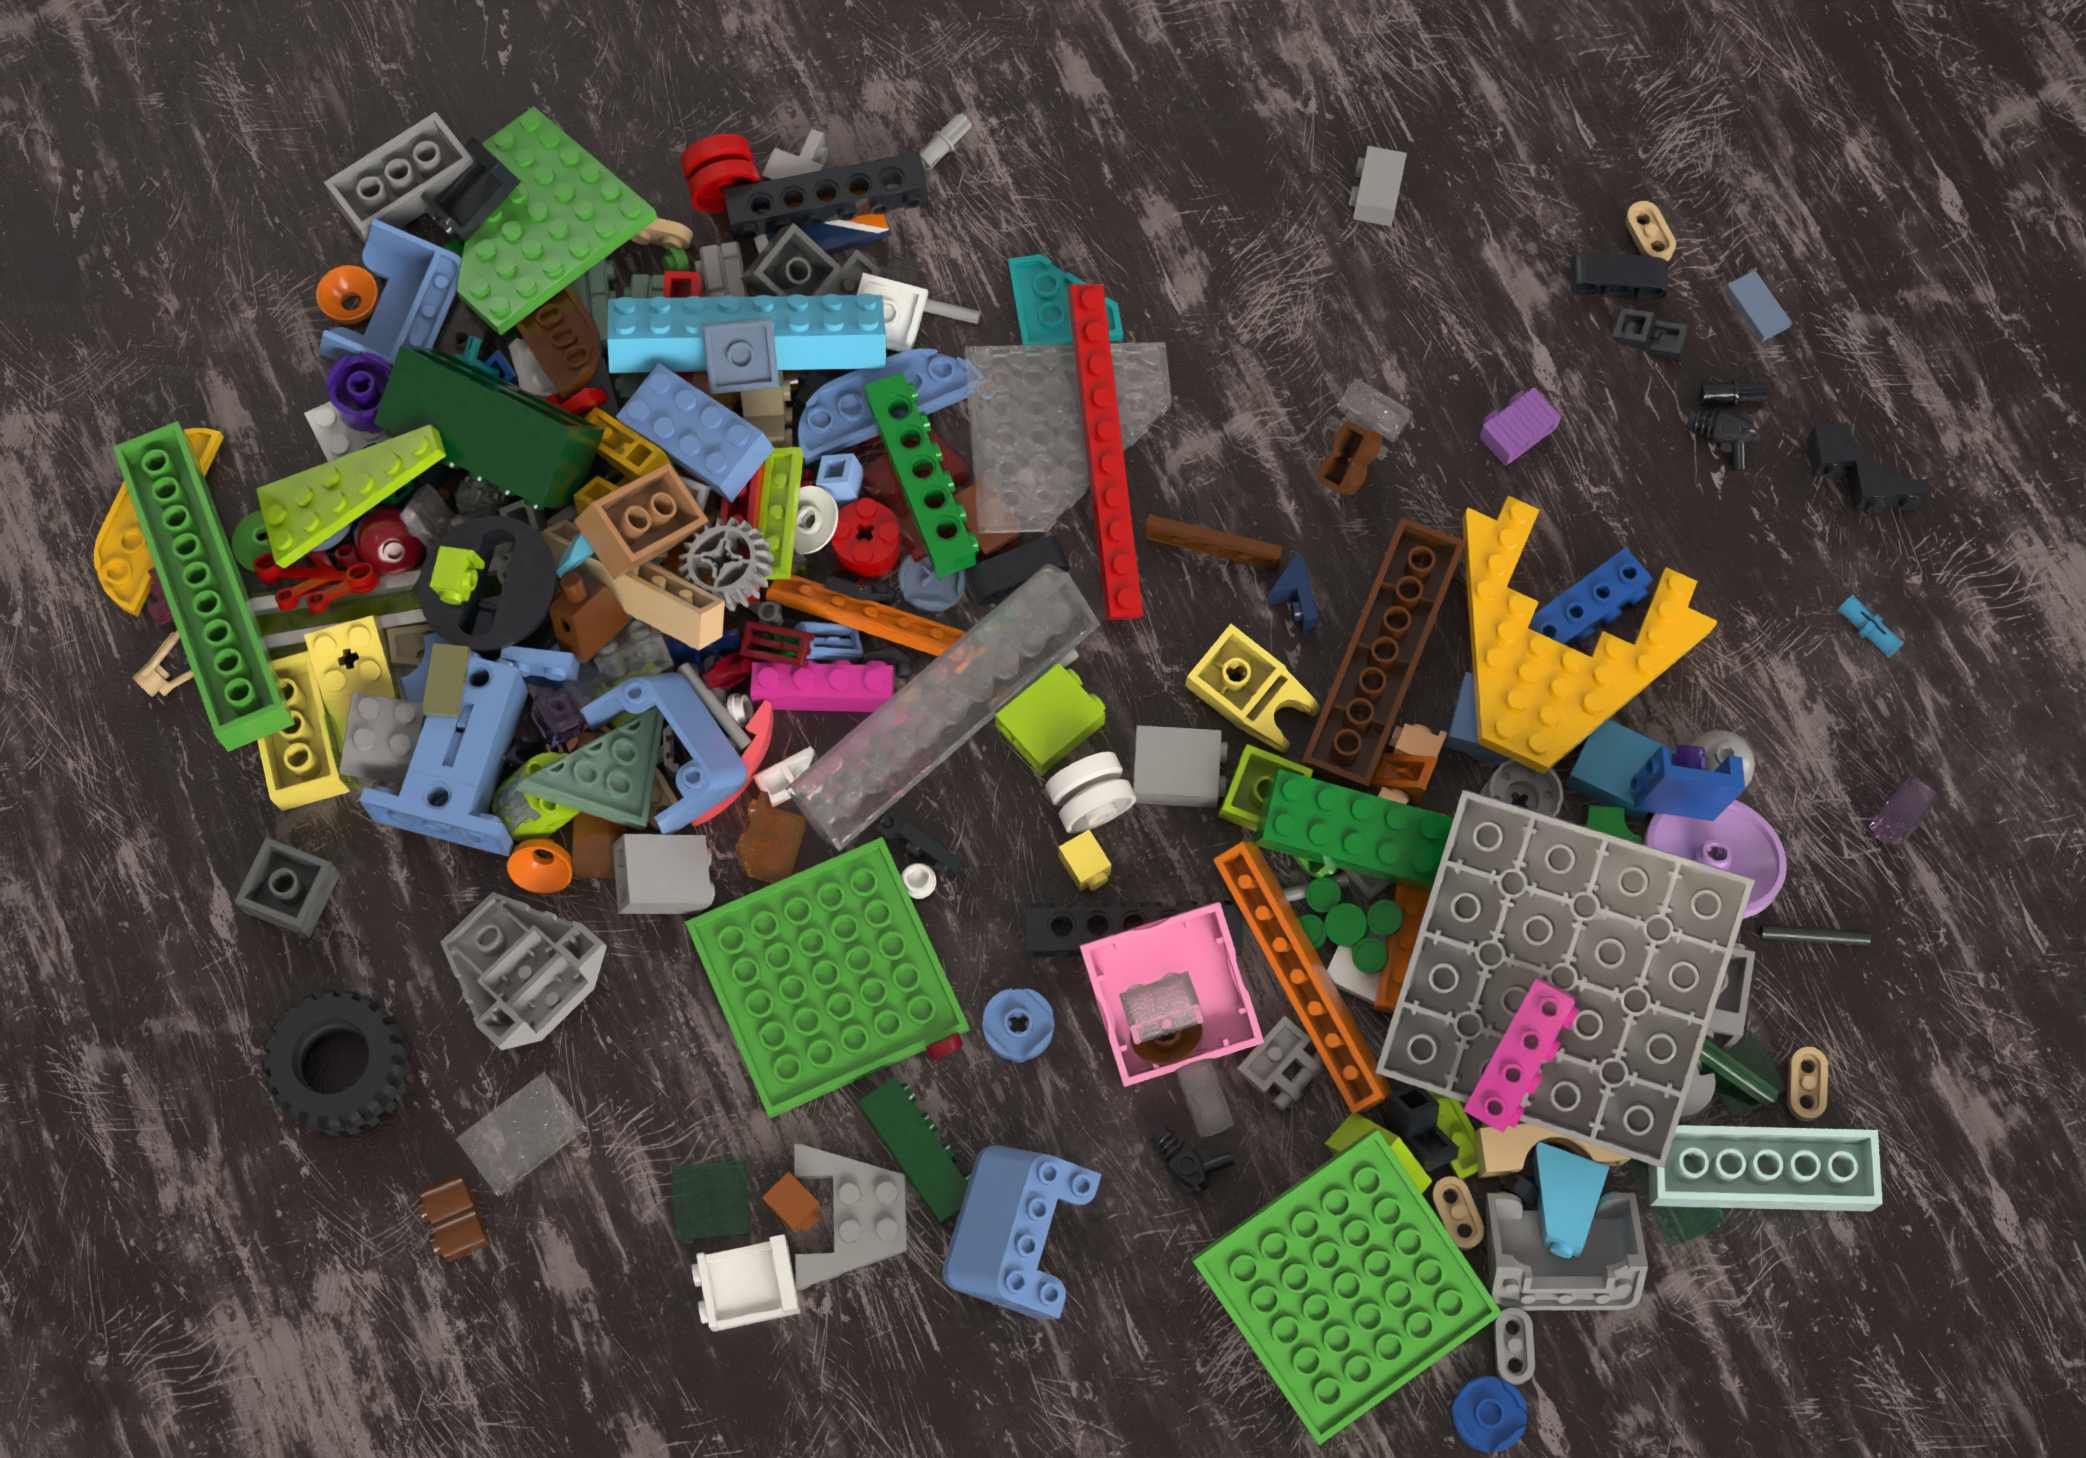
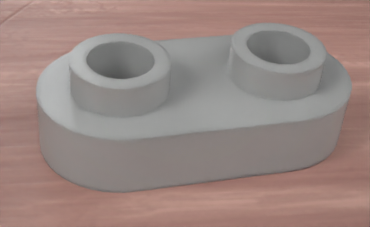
(1515, 1347)

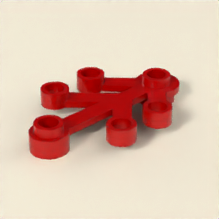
(358, 578)

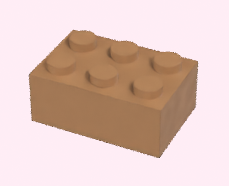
(641, 521)

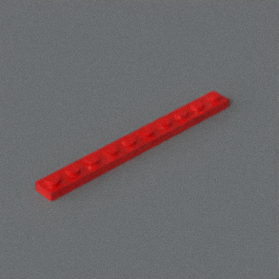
(1104, 452)

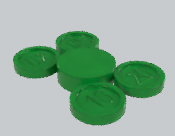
(1350, 925)

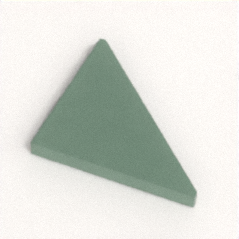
(606, 776)

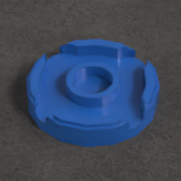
(1489, 1414)

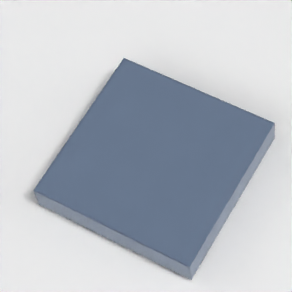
(740, 355)

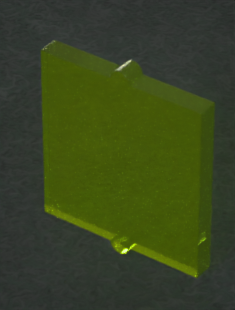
(337, 747)

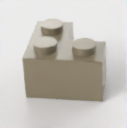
(768, 412)

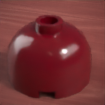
(386, 542)

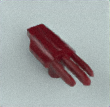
(728, 671)

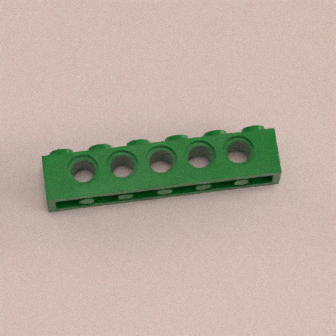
(944, 554)

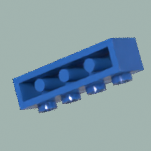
(1593, 600)

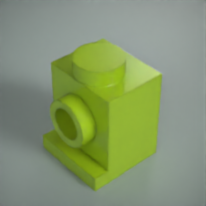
(455, 574)

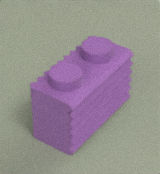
(1519, 425)

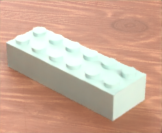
(1769, 1169)

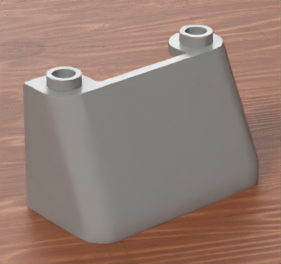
(1530, 1277)

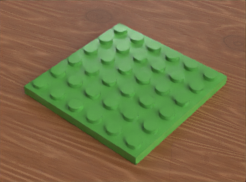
(826, 977)
(1346, 1286)

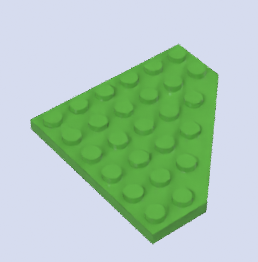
(549, 227)

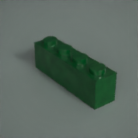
(917, 1149)

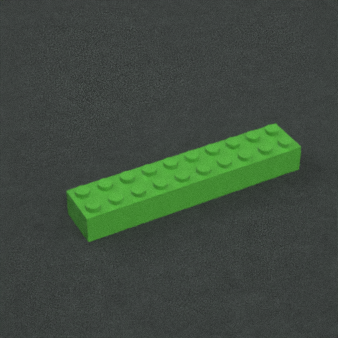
(203, 587)

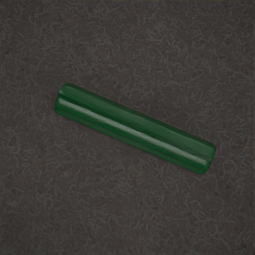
(1738, 1074)

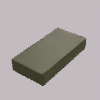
(446, 680)

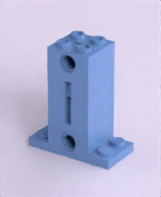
(459, 764)

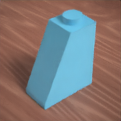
(1566, 1197)

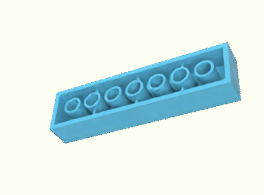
(807, 330)

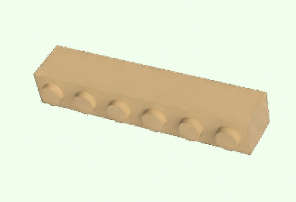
(650, 593)

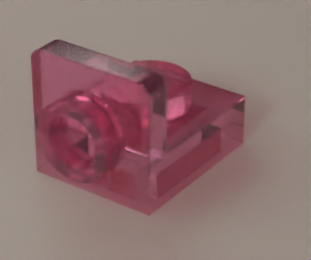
(159, 611)

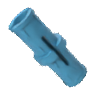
(1870, 626)

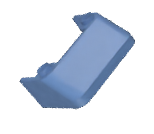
(715, 768)

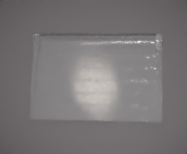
(521, 1134)

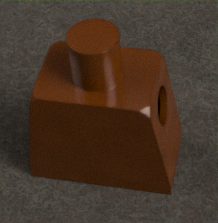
(585, 616)

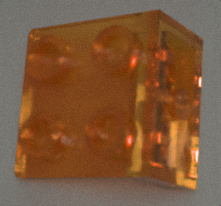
(771, 841)

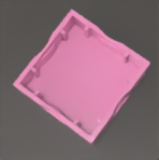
(1180, 943)

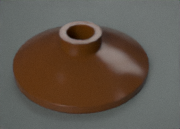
(1170, 1052)

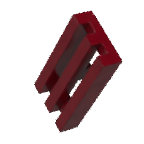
(802, 649)

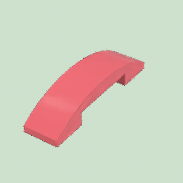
(760, 732)

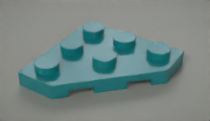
(1043, 302)

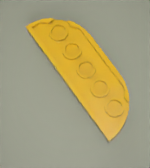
(121, 548)

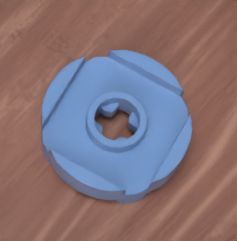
(1018, 1003)

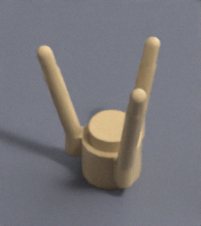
(153, 676)

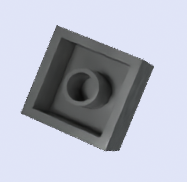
(791, 266)
(287, 887)

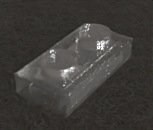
(1204, 1097)

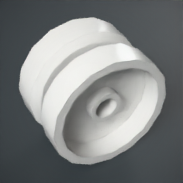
(1090, 792)

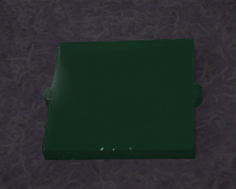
(1756, 1059)

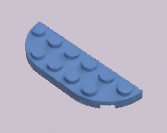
(840, 415)

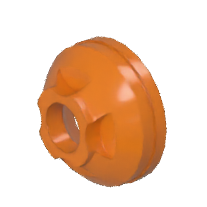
(347, 282)
(537, 873)

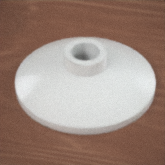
(817, 505)

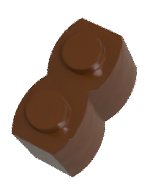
(1353, 450)
(453, 1217)

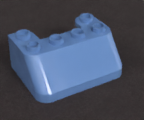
(413, 302)
(1006, 1227)

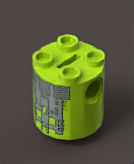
(527, 815)

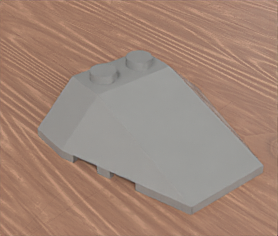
(521, 968)

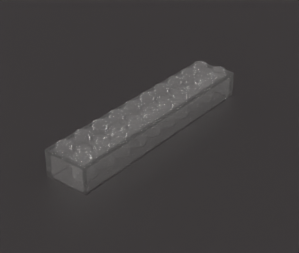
(943, 706)

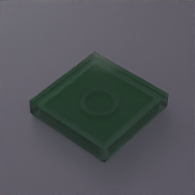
(710, 1200)

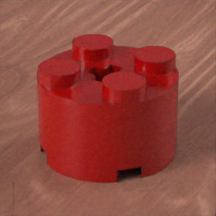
(855, 525)

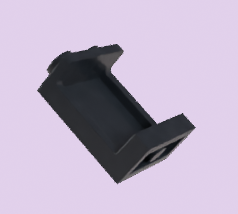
(473, 194)

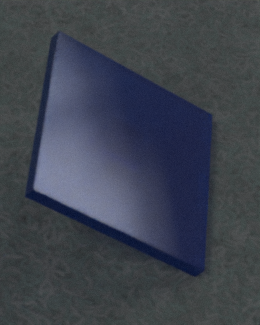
(727, 644)

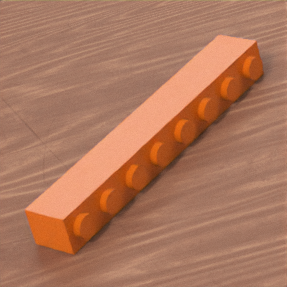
(1303, 977)

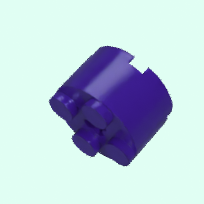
(357, 390)

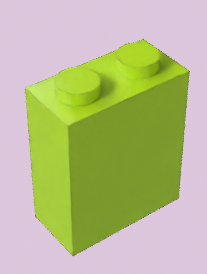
(1051, 718)

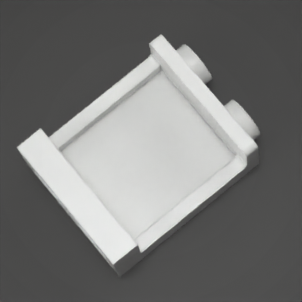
(746, 1284)

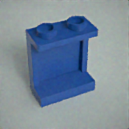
(1685, 790)

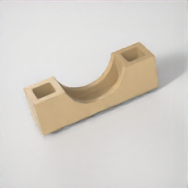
(1506, 1152)

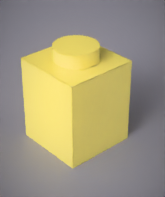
(1085, 861)

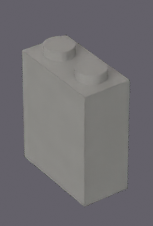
(1179, 766)
(662, 874)

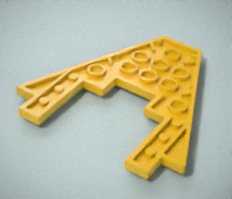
(1539, 694)

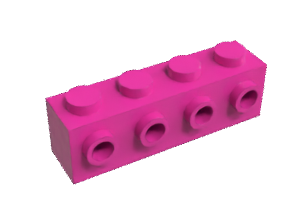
(822, 686)
(1520, 1055)

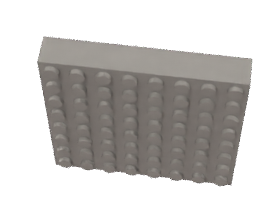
(1600, 918)

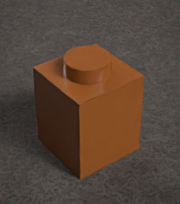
(793, 1204)

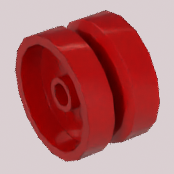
(716, 165)

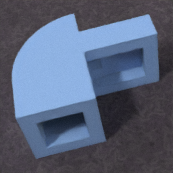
(841, 477)

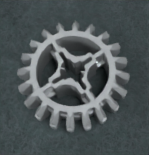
(719, 548)

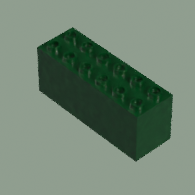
(490, 427)

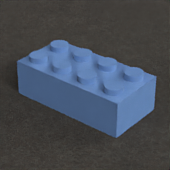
(696, 432)

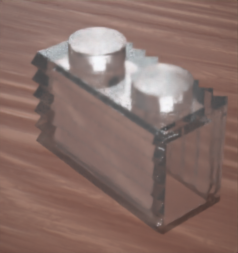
(1161, 1007)

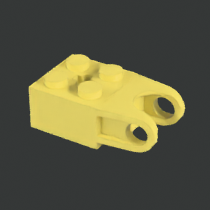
(336, 679)
(1261, 691)

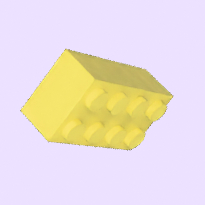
(300, 757)

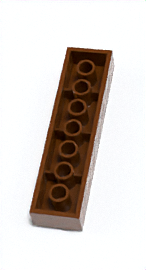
(1382, 656)

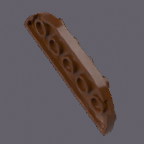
(563, 341)

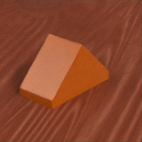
(1404, 773)

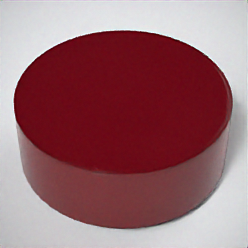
(944, 1046)

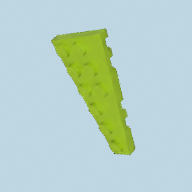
(326, 498)

